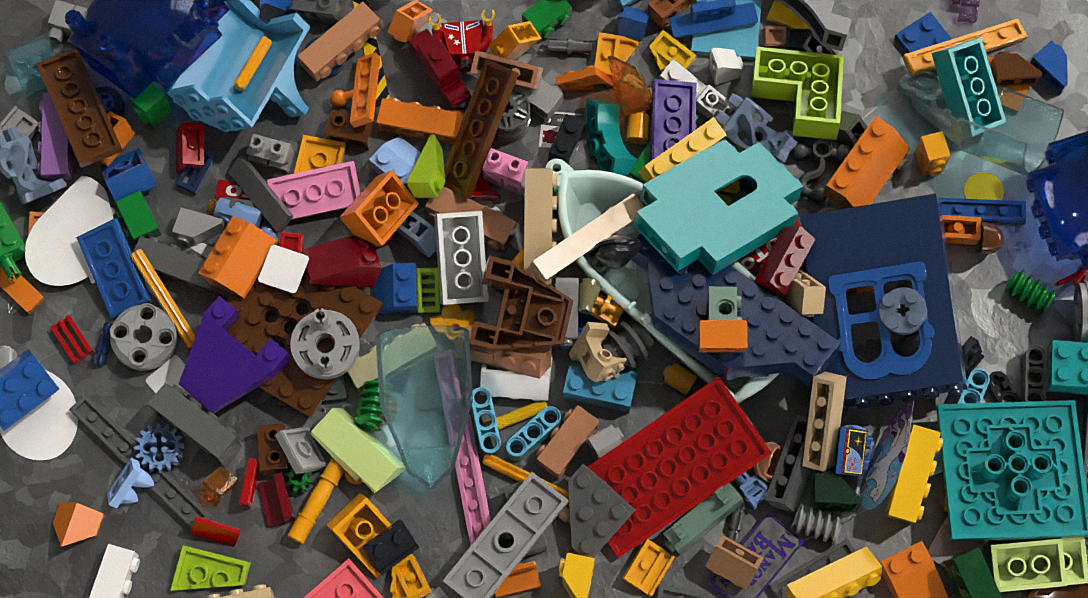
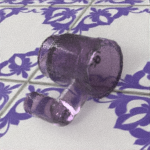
(972, 17)

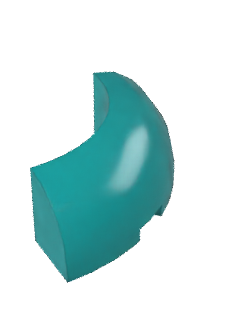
(605, 137)

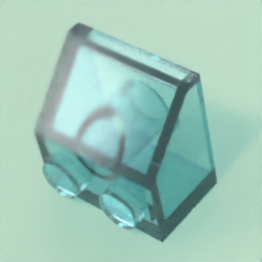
(24, 60)

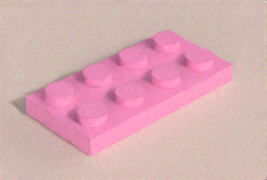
(318, 190)

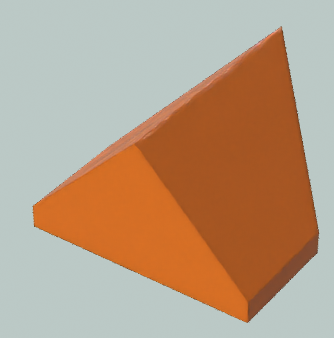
(76, 522)

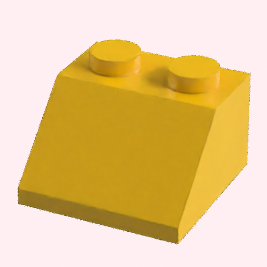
(577, 574)

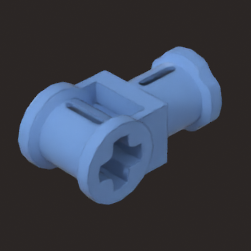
(750, 487)

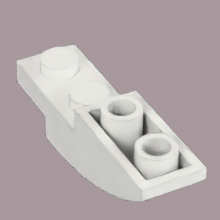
(707, 98)

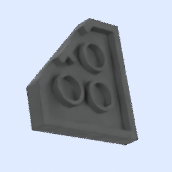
(594, 512)

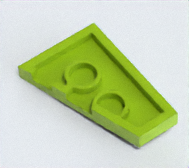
(208, 570)

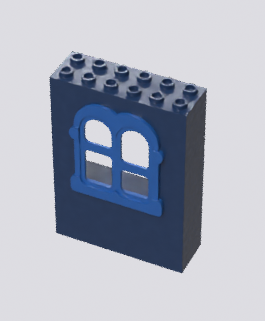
(878, 247)

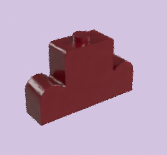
(440, 69)

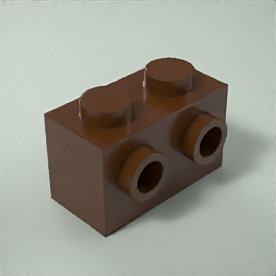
(341, 130)
(271, 455)

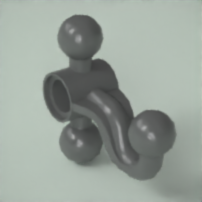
(801, 150)

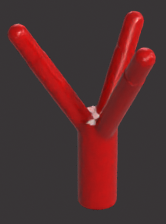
(1080, 275)

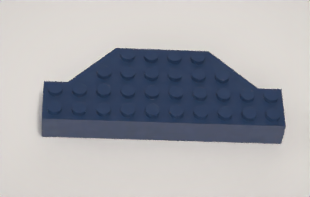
(776, 334)

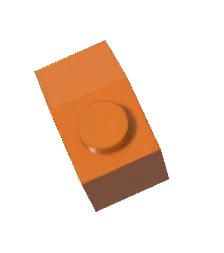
(409, 20)

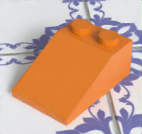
(912, 574)

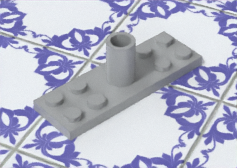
(521, 521)

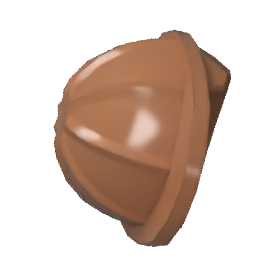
(767, 466)

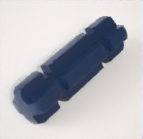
(103, 345)

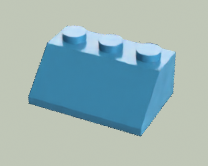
(610, 394)

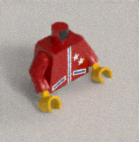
(464, 38)

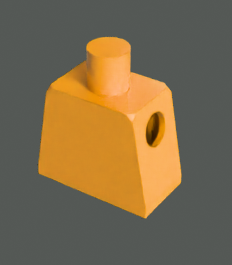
(515, 40)

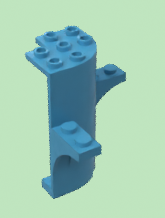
(208, 86)

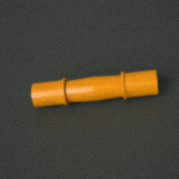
(316, 501)

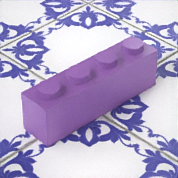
(55, 146)

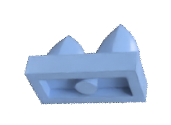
(130, 476)

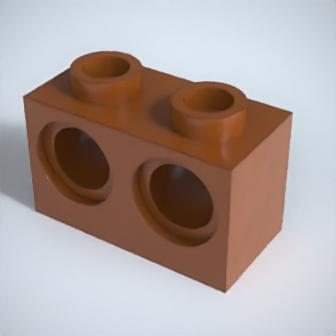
(664, 9)

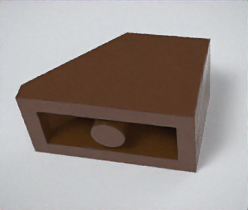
(1013, 70)

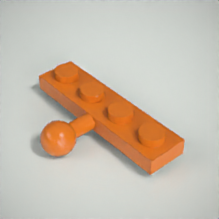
(364, 91)

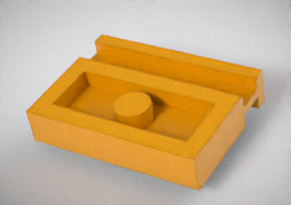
(648, 567)

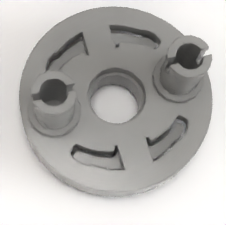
(324, 325)

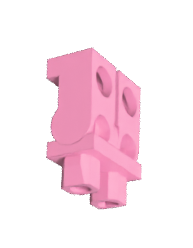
(506, 170)

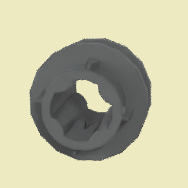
(629, 343)

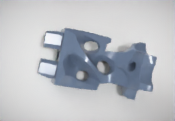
(741, 119)
(14, 165)

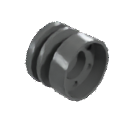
(517, 121)

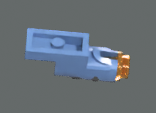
(242, 209)

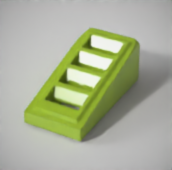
(428, 309)

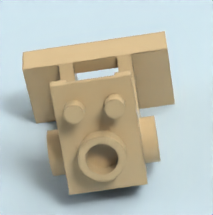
(596, 362)

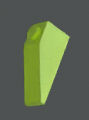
(428, 173)

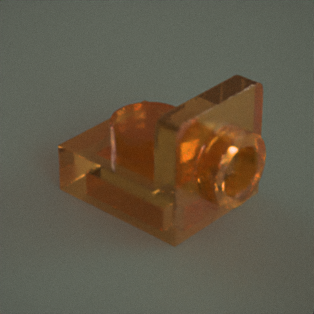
(217, 485)

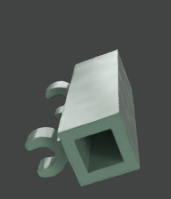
(702, 519)

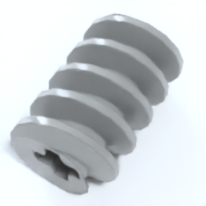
(817, 524)

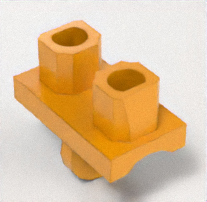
(606, 310)

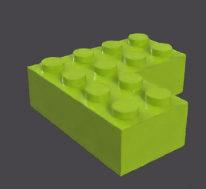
(807, 79)

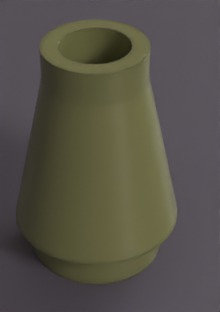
(588, 293)

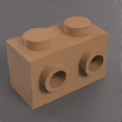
(734, 562)

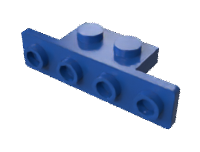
(712, 17)

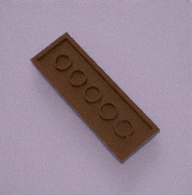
(79, 107)
(478, 128)

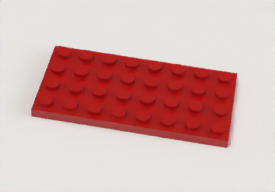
(679, 461)

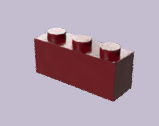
(784, 260)

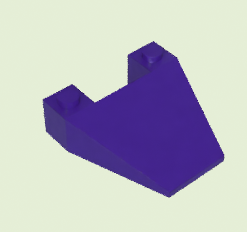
(221, 367)

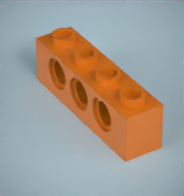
(962, 229)

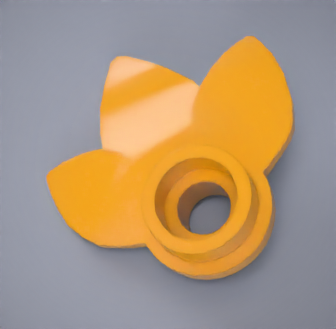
(453, 316)

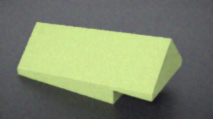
(357, 450)
(1039, 564)

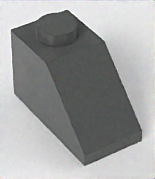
(850, 128)

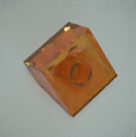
(629, 87)

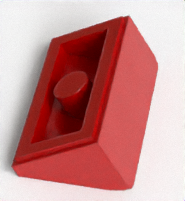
(215, 531)

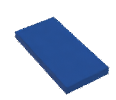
(113, 268)

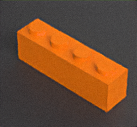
(418, 120)

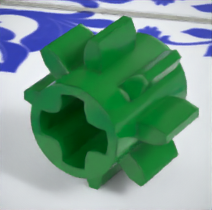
(293, 482)

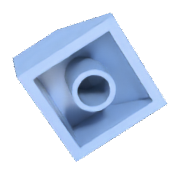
(395, 156)

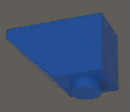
(1053, 65)

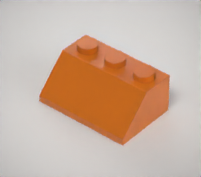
(379, 209)
(237, 257)

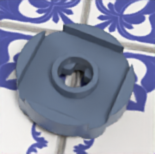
(914, 317)

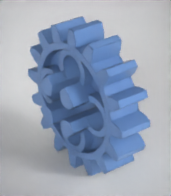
(149, 439)

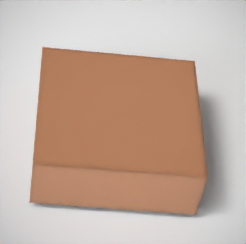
(774, 37)

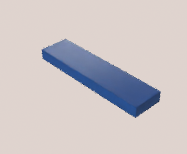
(989, 210)

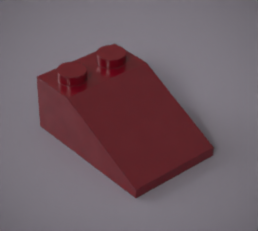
(343, 263)

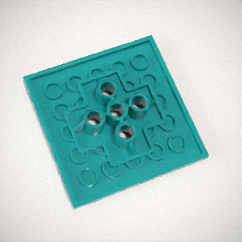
(983, 500)

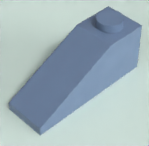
(419, 234)

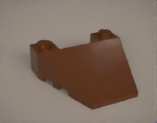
(528, 313)

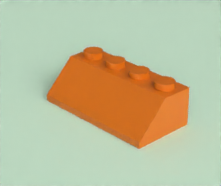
(867, 166)

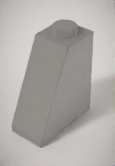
(570, 287)

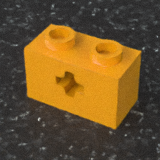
(932, 154)

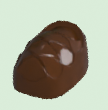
(991, 239)

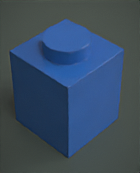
(633, 23)

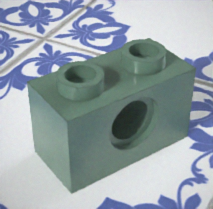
(723, 300)

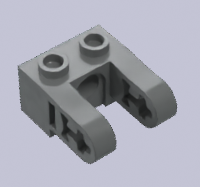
(323, 10)

